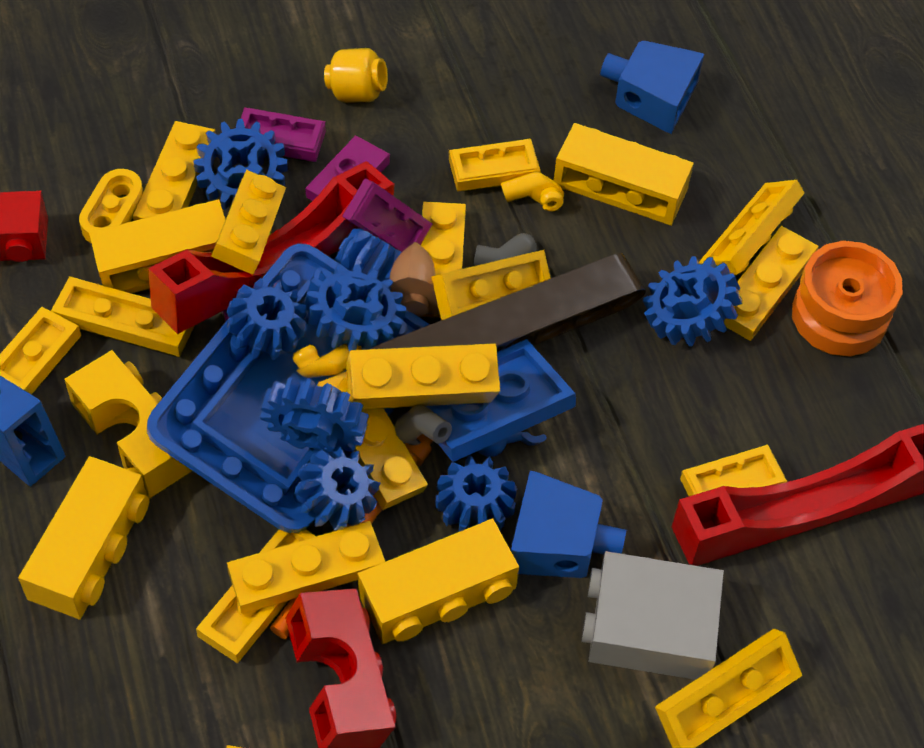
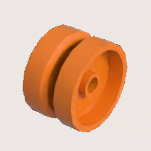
(846, 298)

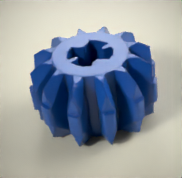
(368, 252)
(266, 319)
(354, 492)
(475, 494)

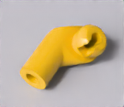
(536, 186)
(330, 364)

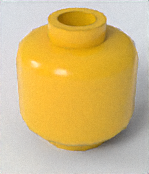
(356, 75)

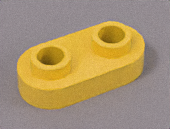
(104, 204)

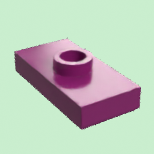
(299, 135)
(351, 155)
(386, 217)

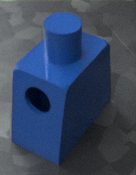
(654, 82)
(39, 446)
(560, 529)

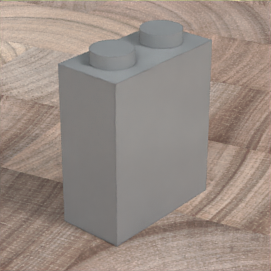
(654, 615)

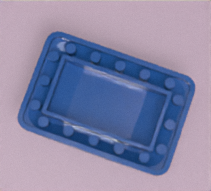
(215, 406)

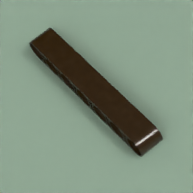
(538, 310)

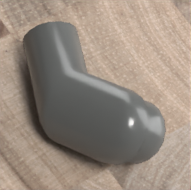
(518, 245)
(421, 421)

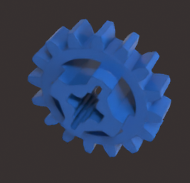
(237, 147)
(692, 301)
(354, 308)
(314, 415)

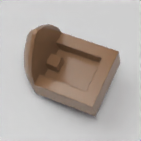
(412, 277)

